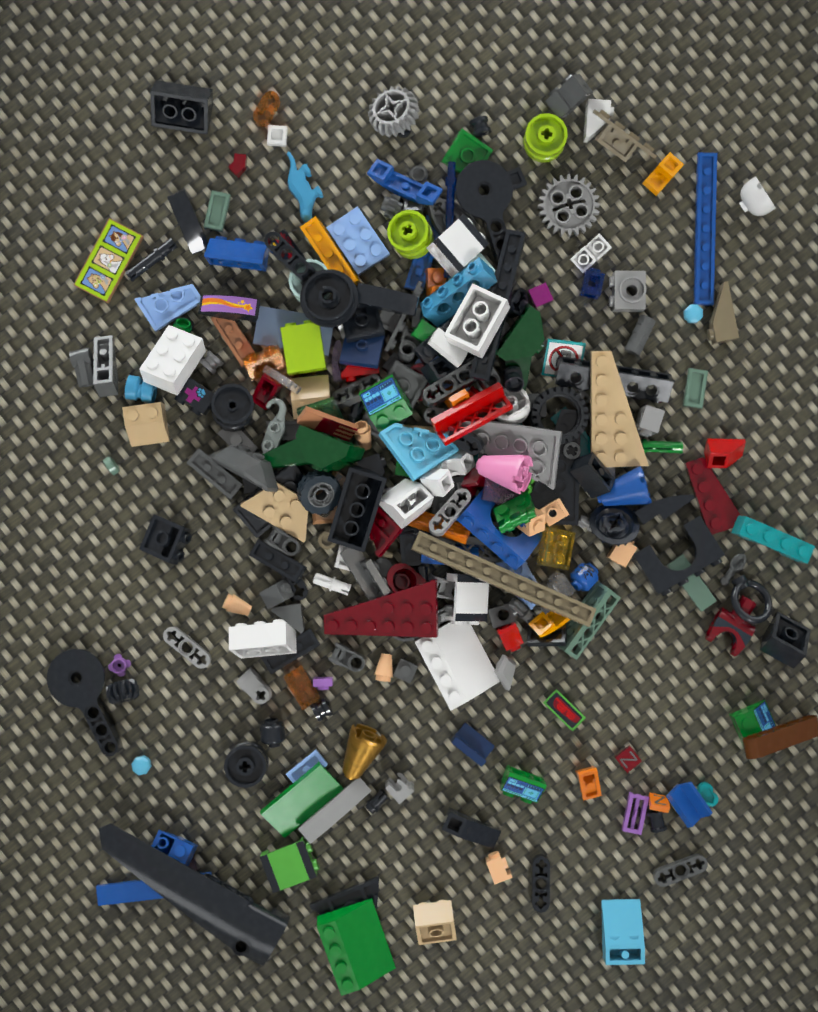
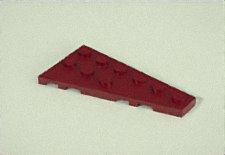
(400, 613)

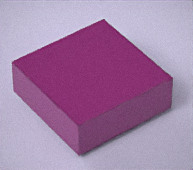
(540, 295)

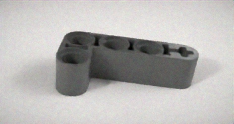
(456, 382)

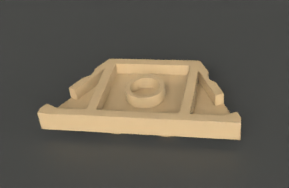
(281, 510)

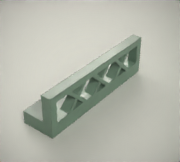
(575, 632)

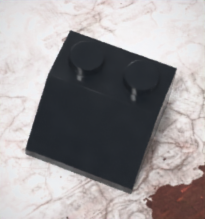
(786, 640)

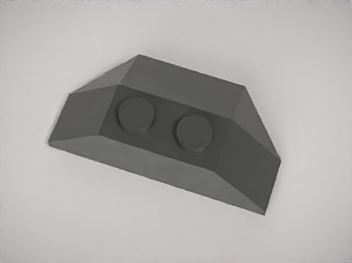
(247, 465)

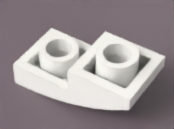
(591, 253)

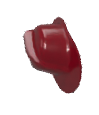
(402, 577)

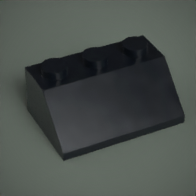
(181, 107)

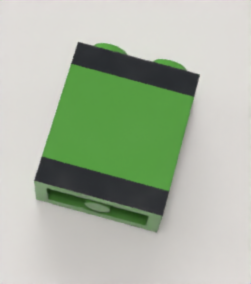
(289, 865)

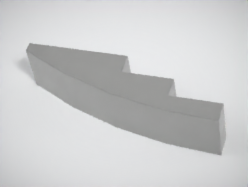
(334, 810)

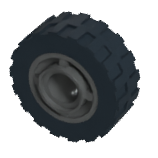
(324, 501)

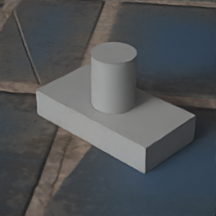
(236, 438)

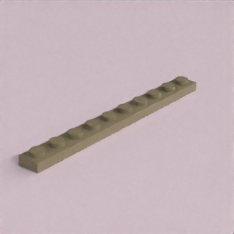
(503, 579)

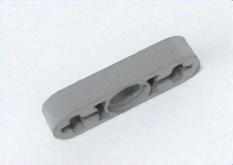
(437, 519)
(179, 634)

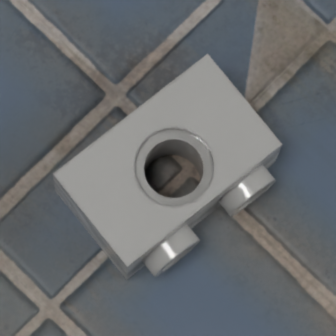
(649, 420)

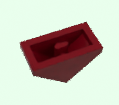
(266, 390)

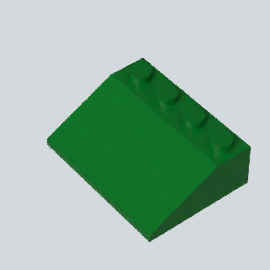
(355, 945)

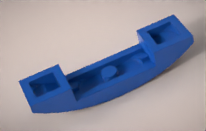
(403, 186)

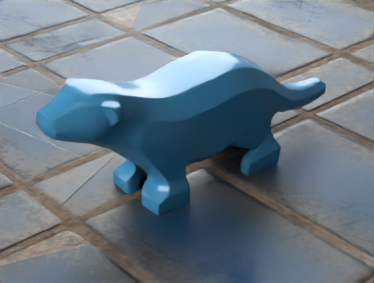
(301, 188)

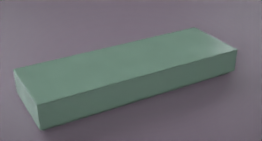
(695, 587)

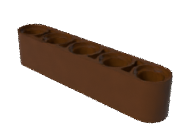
(780, 737)

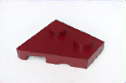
(383, 531)

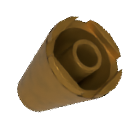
(361, 750)

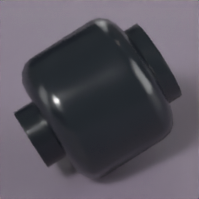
(272, 732)

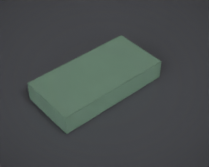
(217, 211)
(695, 388)

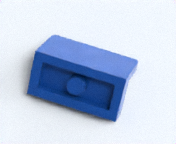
(688, 803)

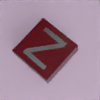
(628, 759)

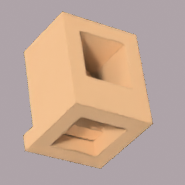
(560, 509)
(497, 867)

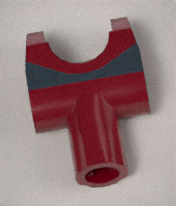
(729, 621)

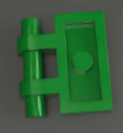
(515, 512)

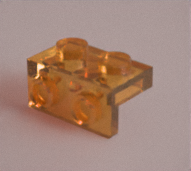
(256, 362)

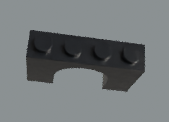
(706, 553)

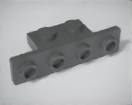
(395, 322)
(365, 573)

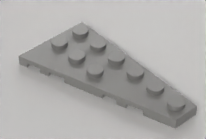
(515, 439)

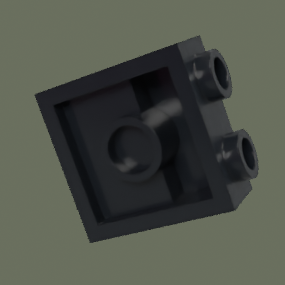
(166, 539)

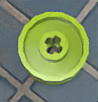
(546, 126)
(410, 234)

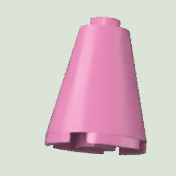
(507, 470)

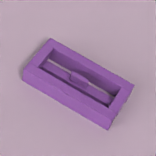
(642, 814)

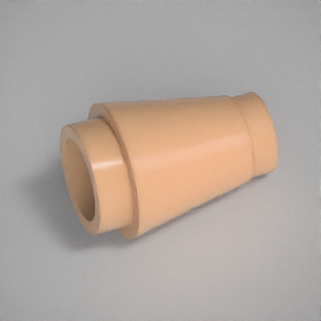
(363, 435)
(236, 605)
(384, 669)

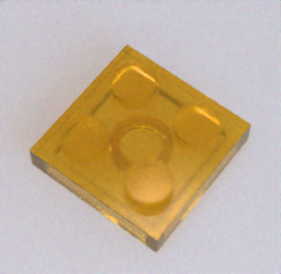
(556, 548)

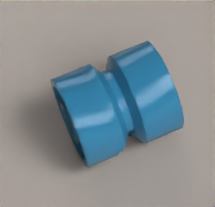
(138, 389)

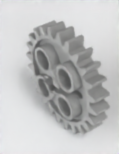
(563, 189)

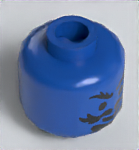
(584, 577)

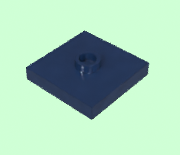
(362, 352)

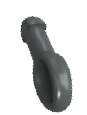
(736, 564)

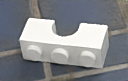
(439, 479)

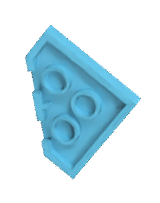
(416, 448)

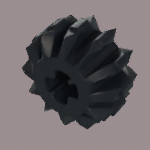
(122, 691)

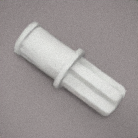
(332, 583)

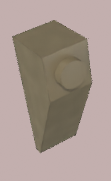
(723, 321)

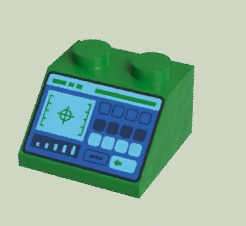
(386, 403)
(752, 719)
(522, 784)

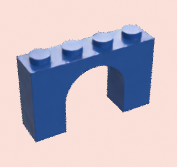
(510, 549)

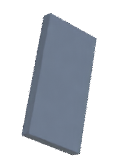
(271, 319)

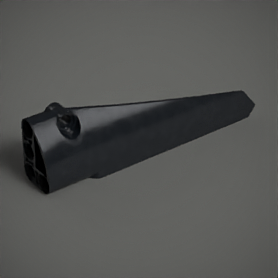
(203, 898)

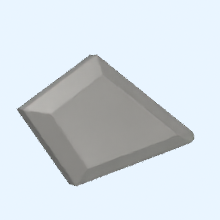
(505, 671)

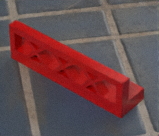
(468, 411)

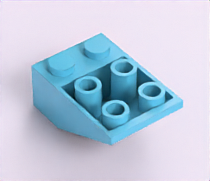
(622, 932)

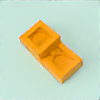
(663, 174)
(547, 623)

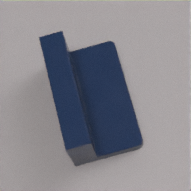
(472, 744)

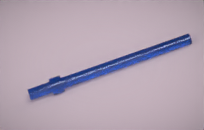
(450, 182)

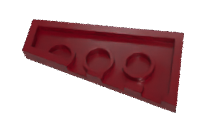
(713, 502)

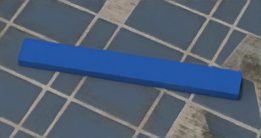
(705, 229)

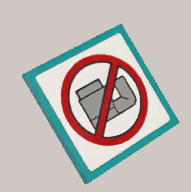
(561, 348)

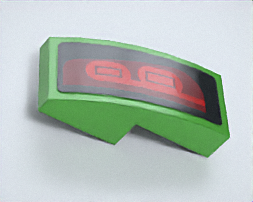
(564, 710)

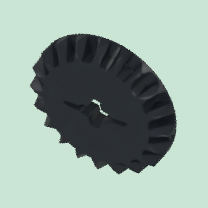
(605, 516)

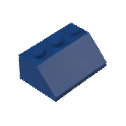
(237, 253)

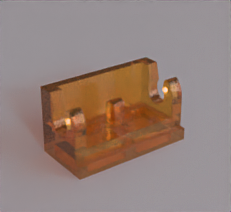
(301, 687)

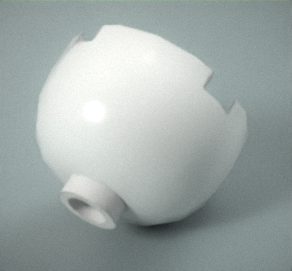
(755, 198)
(520, 409)

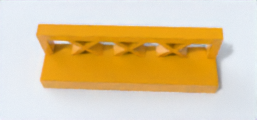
(327, 248)

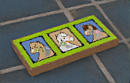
(108, 260)

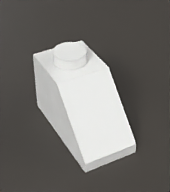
(593, 123)

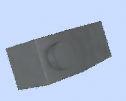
(105, 366)

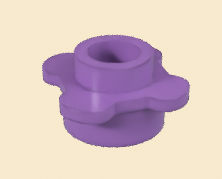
(113, 666)

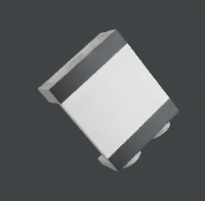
(457, 245)
(469, 599)

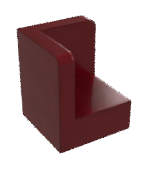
(472, 481)

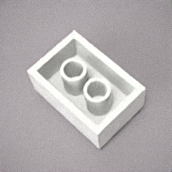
(477, 320)
(172, 360)
(262, 639)

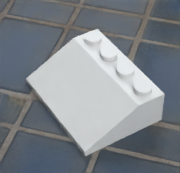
(457, 663)

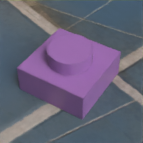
(323, 682)

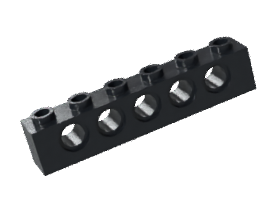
(659, 393)

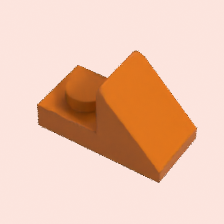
(434, 279)
(589, 783)

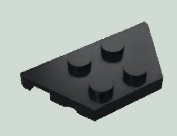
(349, 896)

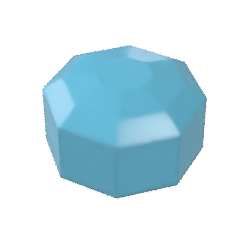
(693, 313)
(141, 765)

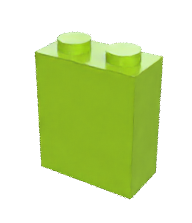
(303, 348)

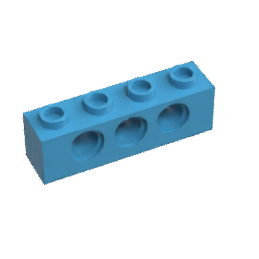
(448, 297)

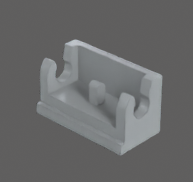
(400, 789)

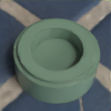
(111, 465)

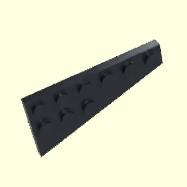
(566, 485)

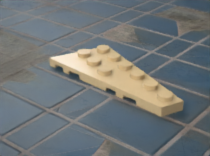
(612, 426)

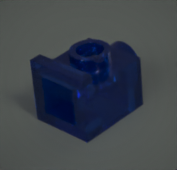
(597, 277)

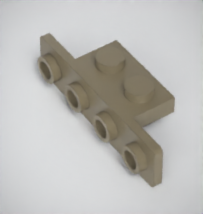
(619, 141)

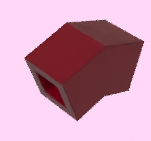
(239, 164)

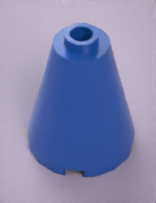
(628, 490)

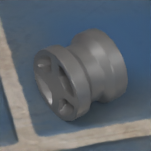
(211, 362)

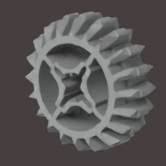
(405, 110)

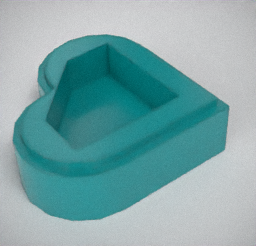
(706, 791)

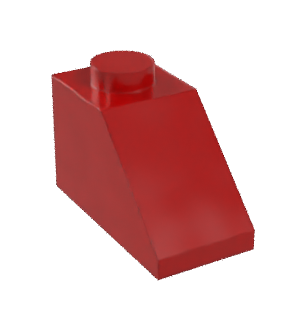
(510, 636)

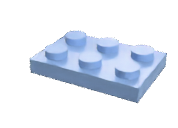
(357, 241)

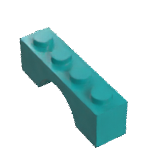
(772, 538)

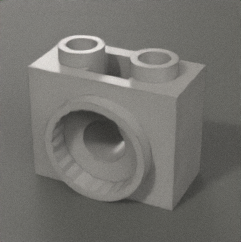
(620, 300)

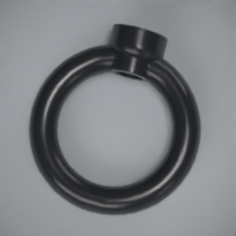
(741, 583)

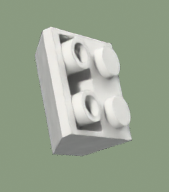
(406, 502)

